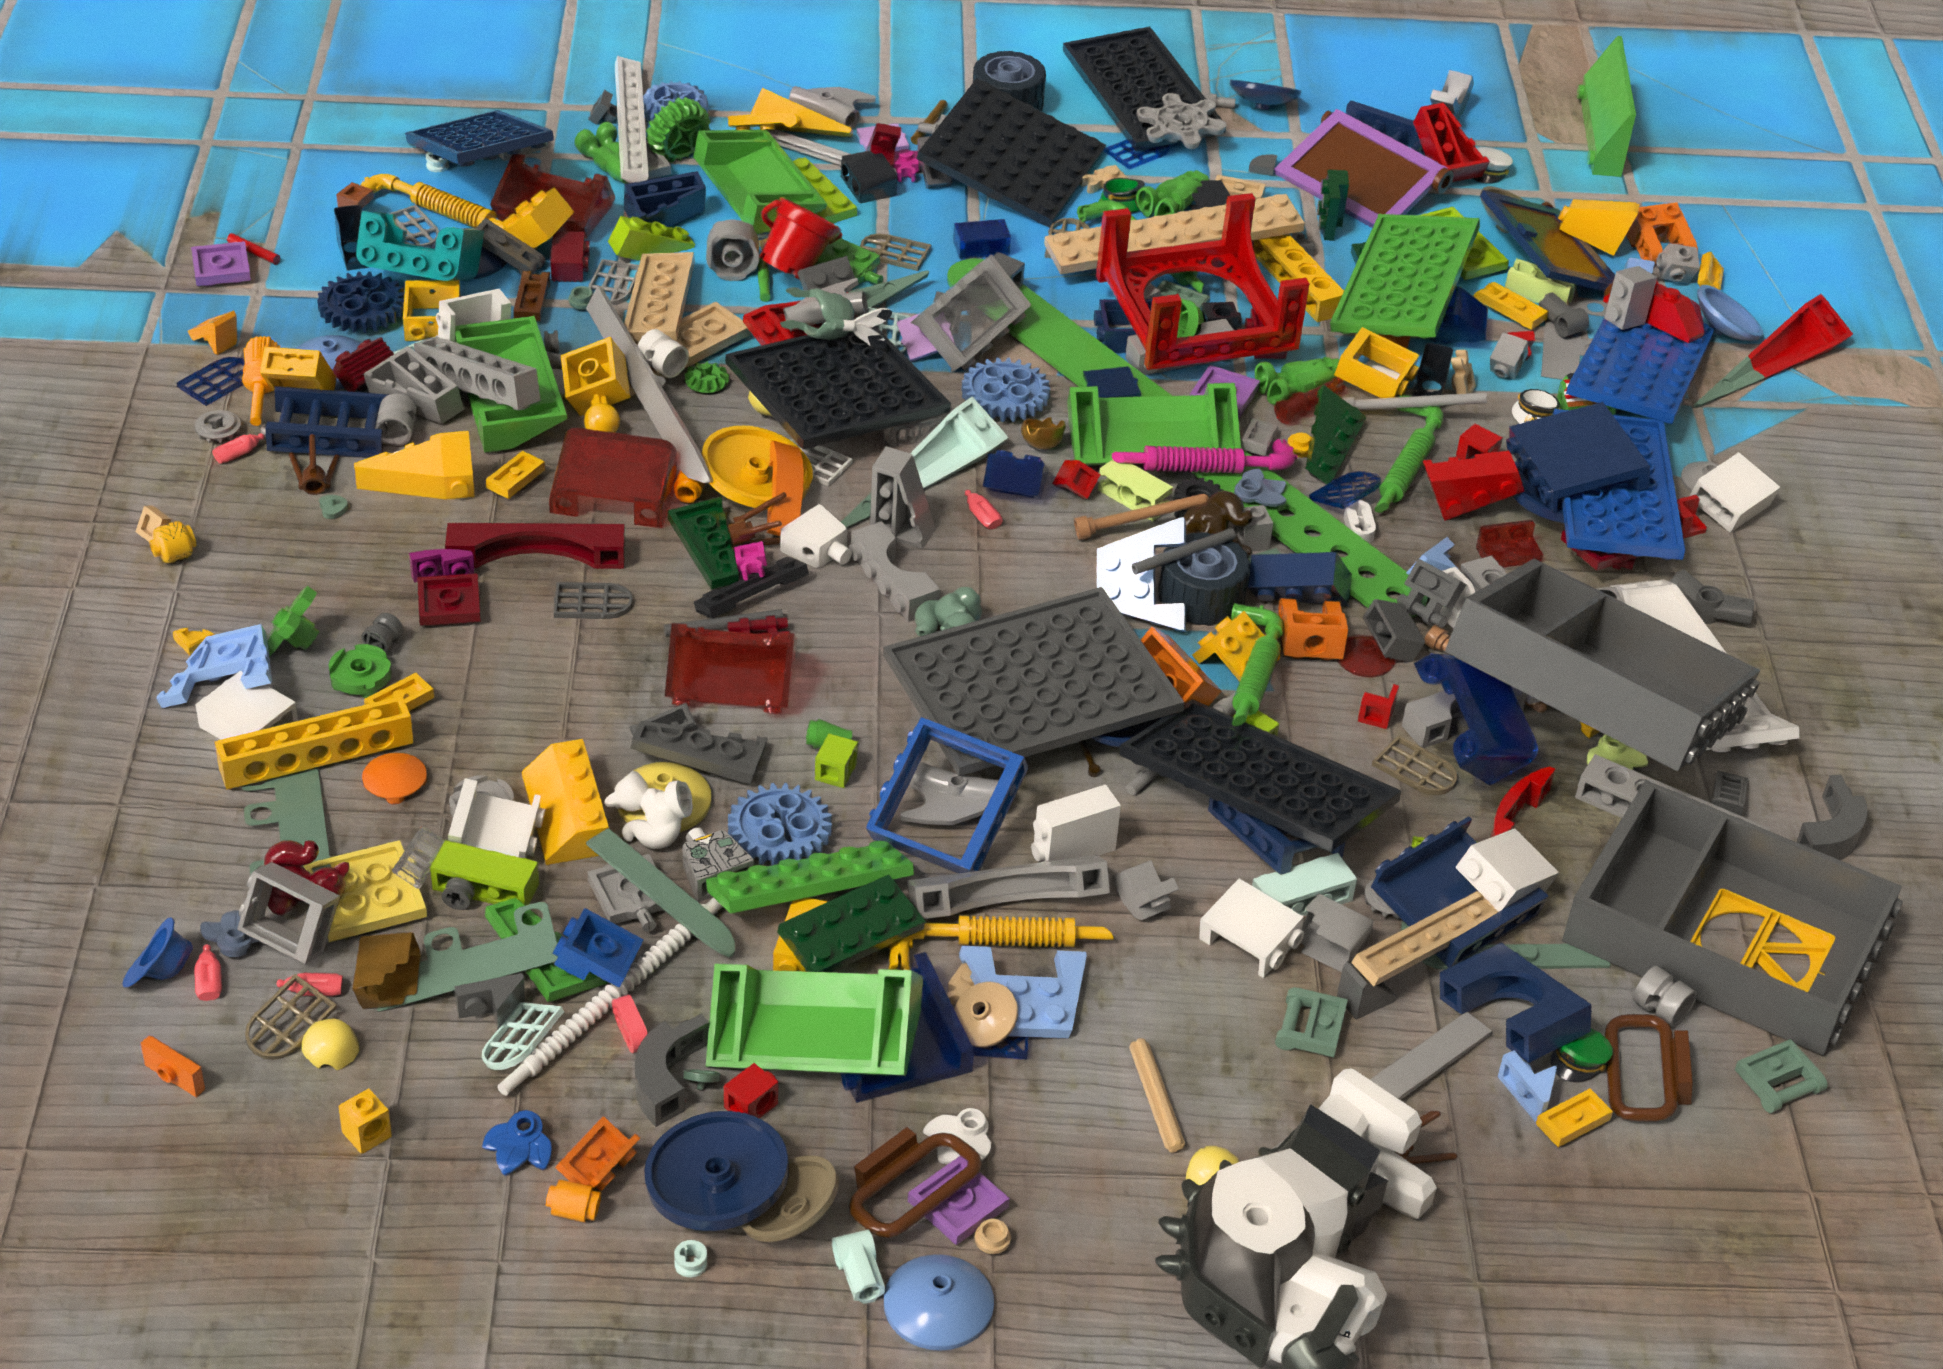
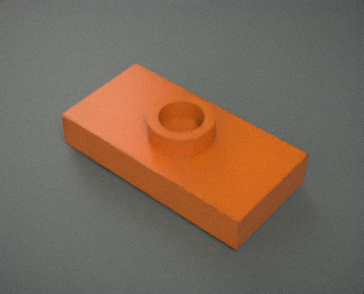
(172, 1066)

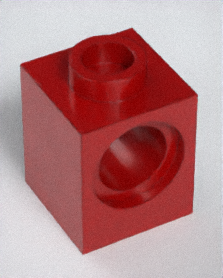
(751, 1092)

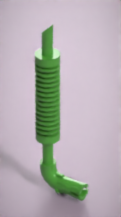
(1096, 210)
(1411, 457)
(1260, 663)

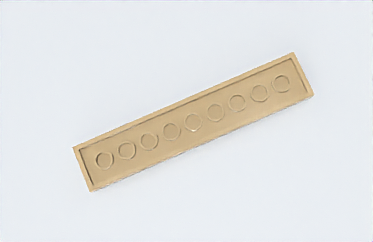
(1079, 249)

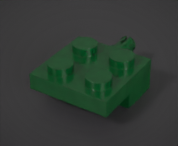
(1333, 202)

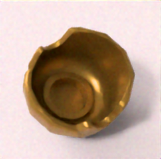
(1042, 433)

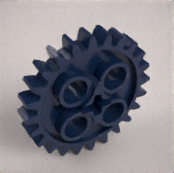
(361, 302)

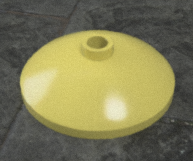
(659, 775)

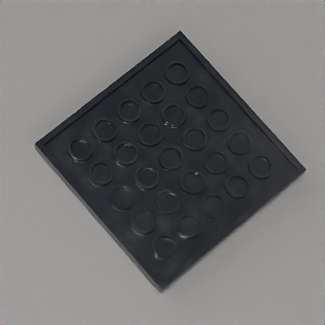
(1011, 152)
(836, 387)

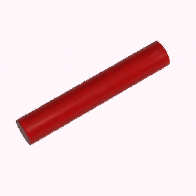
(255, 249)

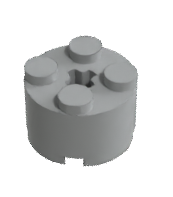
(732, 249)

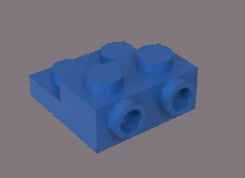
(597, 948)

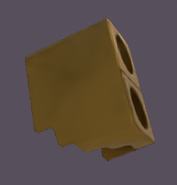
(386, 969)

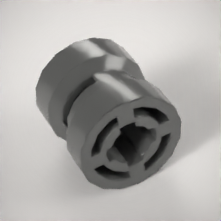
(383, 632)

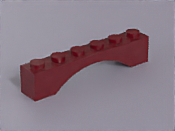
(593, 544)

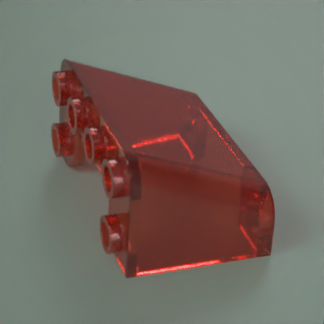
(615, 469)

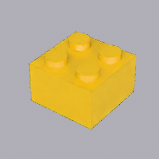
(538, 219)

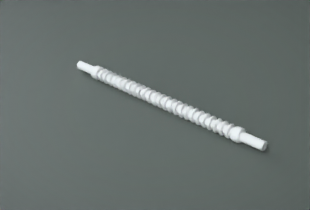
(593, 1010)

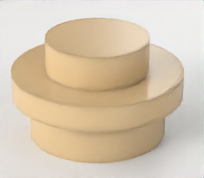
(992, 1236)

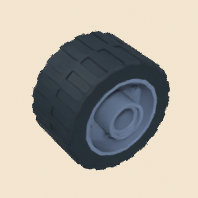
(1015, 74)
(1206, 581)

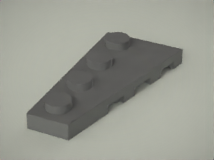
(698, 749)

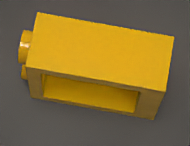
(418, 296)
(1383, 352)
(307, 369)

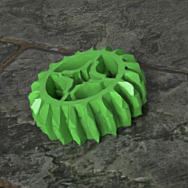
(676, 128)

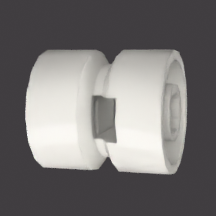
(663, 353)

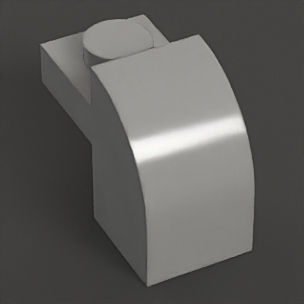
(1143, 891)

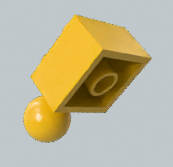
(594, 381)

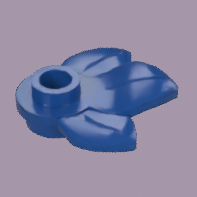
(518, 1146)

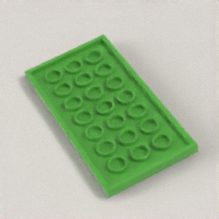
(1405, 275)

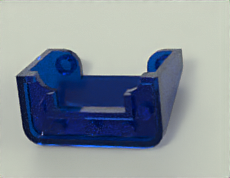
(1498, 731)

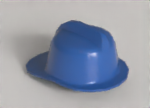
(162, 957)

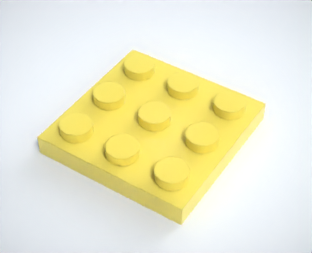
(373, 893)

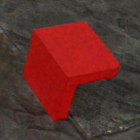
(1477, 440)
(1077, 478)
(1690, 523)
(1377, 709)

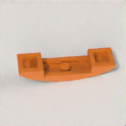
(787, 478)

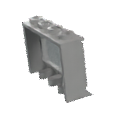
(973, 314)

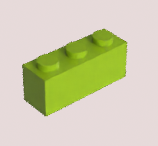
(492, 874)

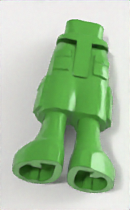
(601, 148)
(1170, 195)
(1294, 377)

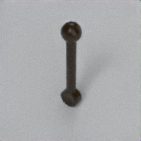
(1093, 769)

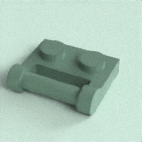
(1322, 1025)
(1778, 1065)

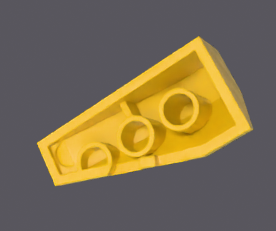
(810, 120)
(430, 469)

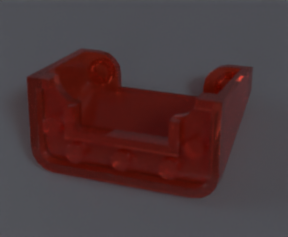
(587, 199)
(730, 668)

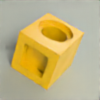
(365, 1121)

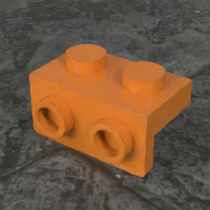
(597, 1155)

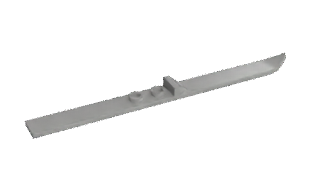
(649, 388)
(1431, 1056)

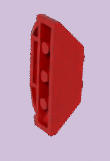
(1674, 314)

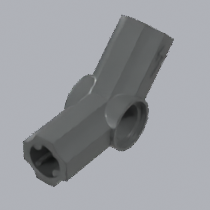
(1711, 602)

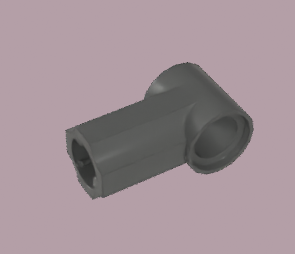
(1566, 319)

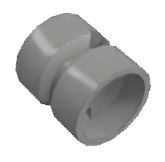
(396, 419)
(1660, 993)

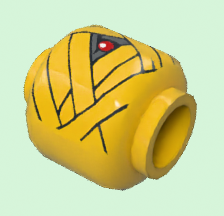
(173, 542)

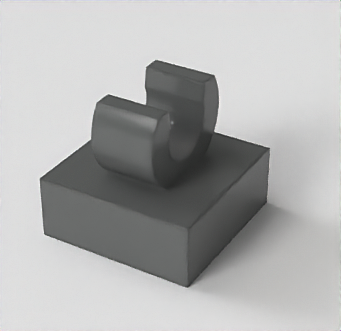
(603, 109)

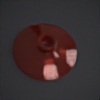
(1364, 657)

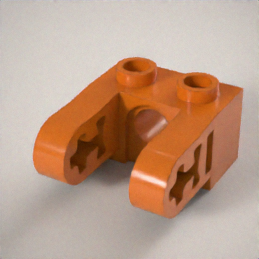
(1659, 224)
(1299, 626)

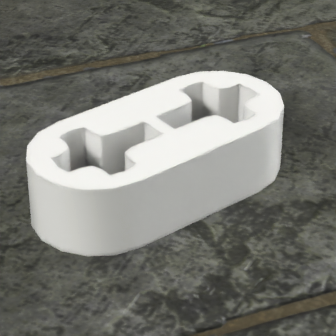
(1364, 520)

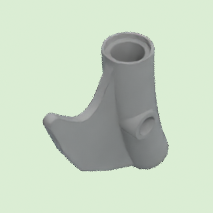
(832, 102)
(810, 312)
(948, 796)

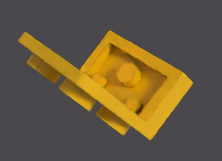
(1231, 643)

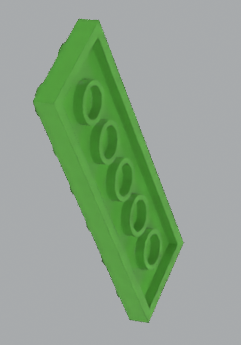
(808, 877)

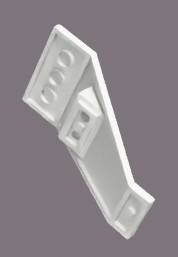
(1668, 604)

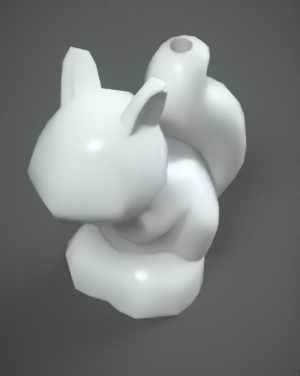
(662, 809)

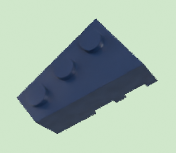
(666, 198)
(1300, 577)

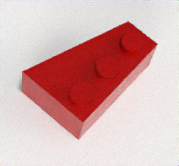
(1447, 143)
(1473, 482)

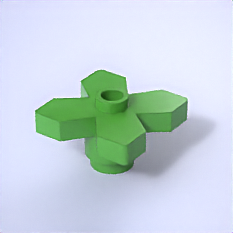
(292, 625)

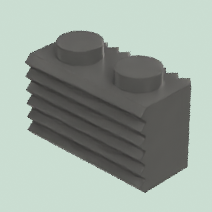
(1393, 630)

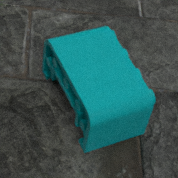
(384, 247)

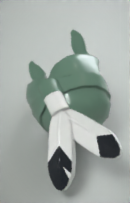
(840, 318)

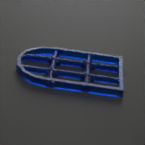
(1134, 155)
(206, 380)

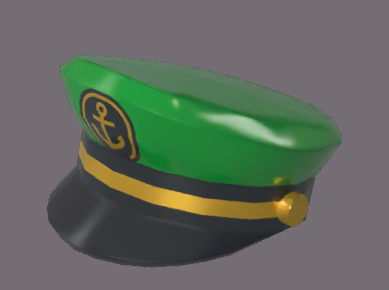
(1122, 191)
(1582, 1057)

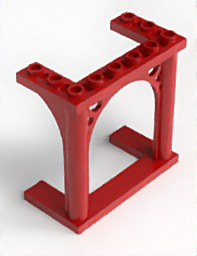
(1159, 327)

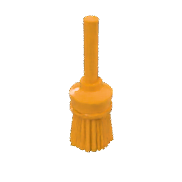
(251, 374)

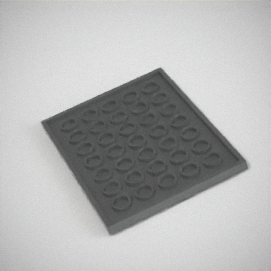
(1034, 677)

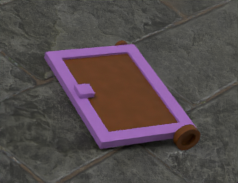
(1381, 171)

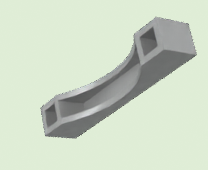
(1050, 879)

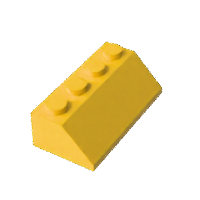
(570, 801)

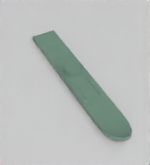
(663, 891)
(1543, 956)

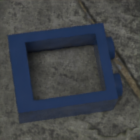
(1112, 314)

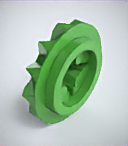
(714, 377)

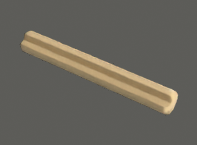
(1157, 1095)

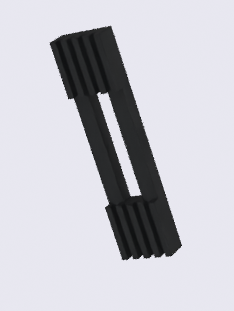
(723, 600)

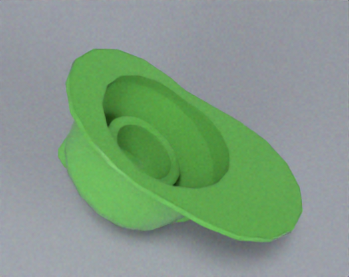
(1190, 319)

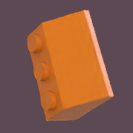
(1180, 668)

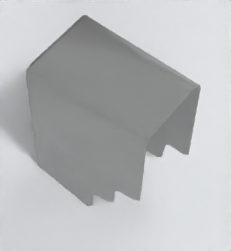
(1334, 932)

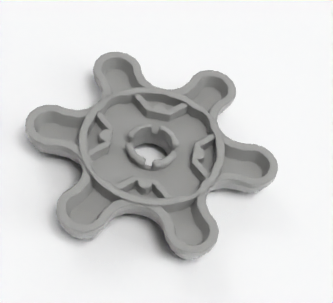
(1170, 118)

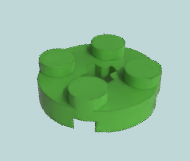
(344, 672)

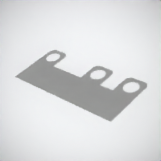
(1563, 354)

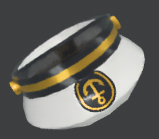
(1497, 167)
(1534, 405)

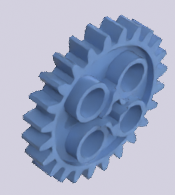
(1006, 388)
(764, 816)

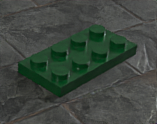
(851, 926)

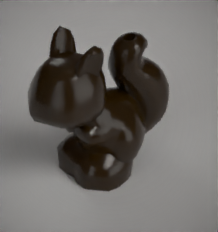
(1216, 514)

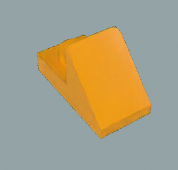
(218, 331)

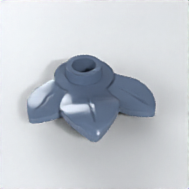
(1260, 490)
(229, 939)

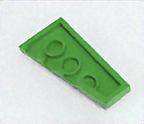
(548, 978)

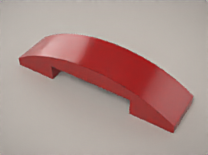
(1528, 790)

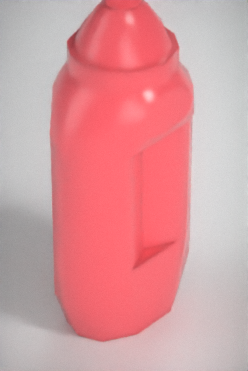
(236, 447)
(983, 510)
(207, 975)
(327, 983)

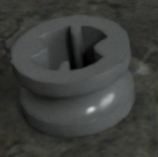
(551, 341)
(458, 893)

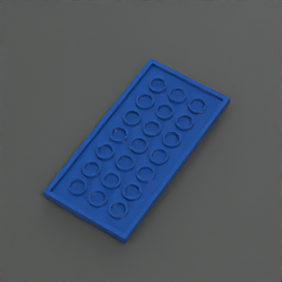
(1639, 369)
(1620, 516)

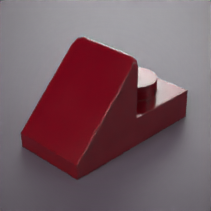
(884, 141)

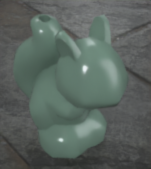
(948, 612)

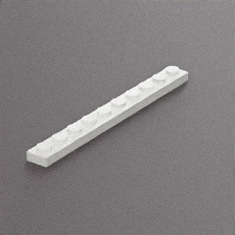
(631, 120)

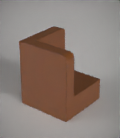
(354, 195)

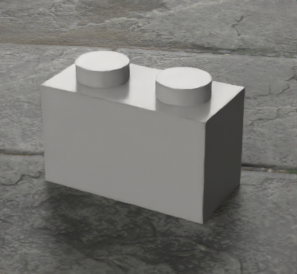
(1630, 297)

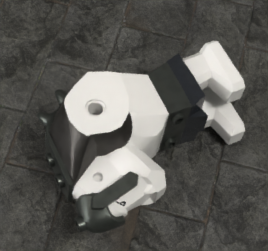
(1268, 1231)

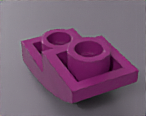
(440, 562)

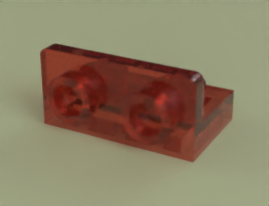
(1509, 543)

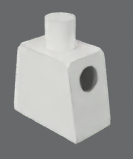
(816, 538)

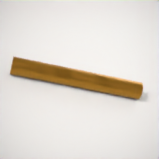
(931, 119)

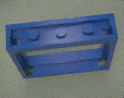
(994, 813)

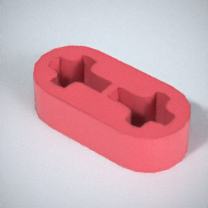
(629, 1021)

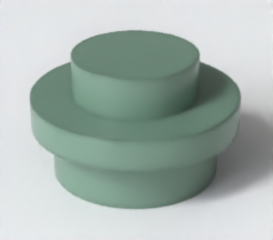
(580, 297)

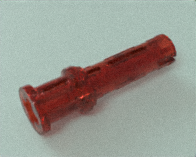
(1301, 403)

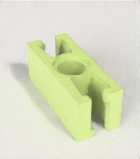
(1532, 284)
(1132, 486)

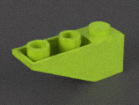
(636, 237)

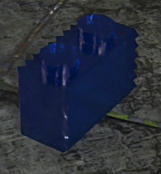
(981, 238)

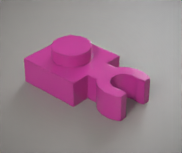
(906, 164)
(751, 559)

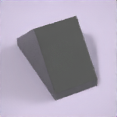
(1361, 994)

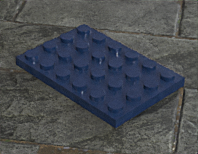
(480, 137)

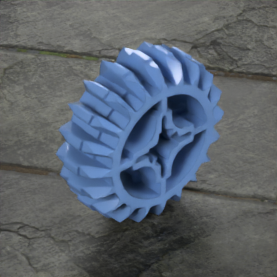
(662, 93)

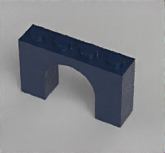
(1502, 973)

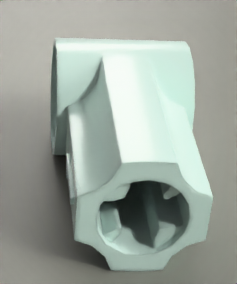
(857, 1257)

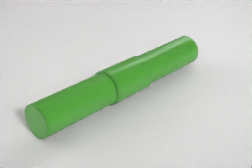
(763, 280)

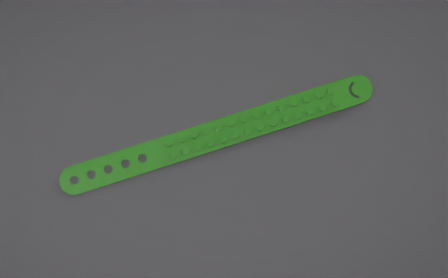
(1075, 350)

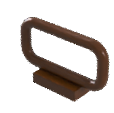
(1675, 1068)
(893, 1160)

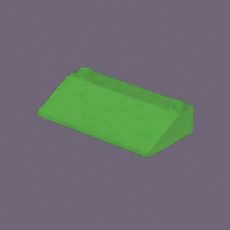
(1608, 110)
(752, 173)
(518, 341)
(1131, 423)
(813, 1020)

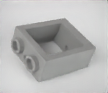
(317, 924)

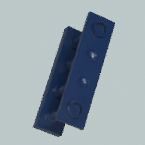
(1392, 125)
(329, 440)
(1263, 838)

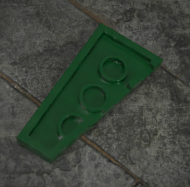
(1333, 434)
(707, 540)

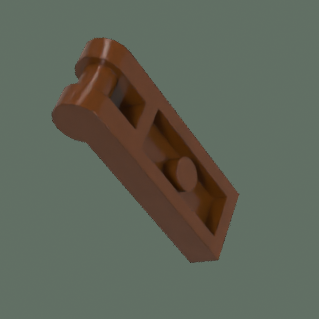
(531, 295)

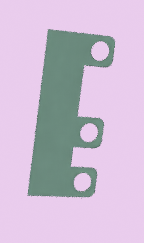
(296, 810)
(491, 960)

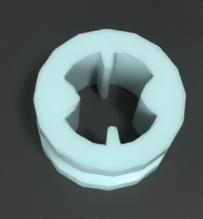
(436, 163)
(686, 1249)

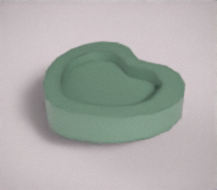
(333, 506)
(701, 1076)

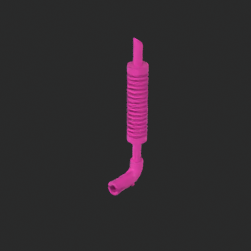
(1207, 459)

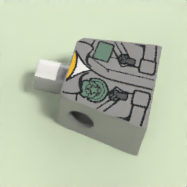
(708, 856)

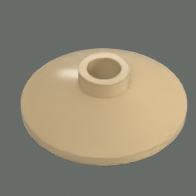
(996, 1020)

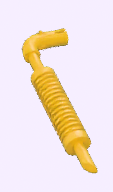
(434, 200)
(1000, 932)

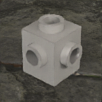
(1678, 263)

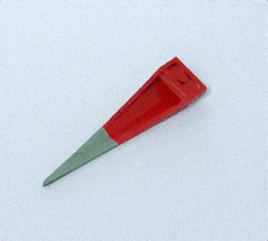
(765, 321)
(1802, 337)

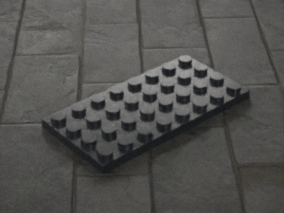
(1130, 73)
(1261, 775)

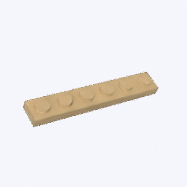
(1422, 939)

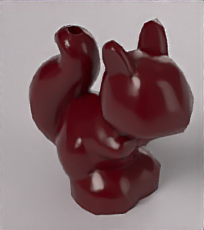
(292, 856)

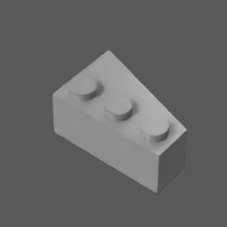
(415, 377)
(900, 498)

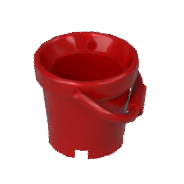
(796, 236)

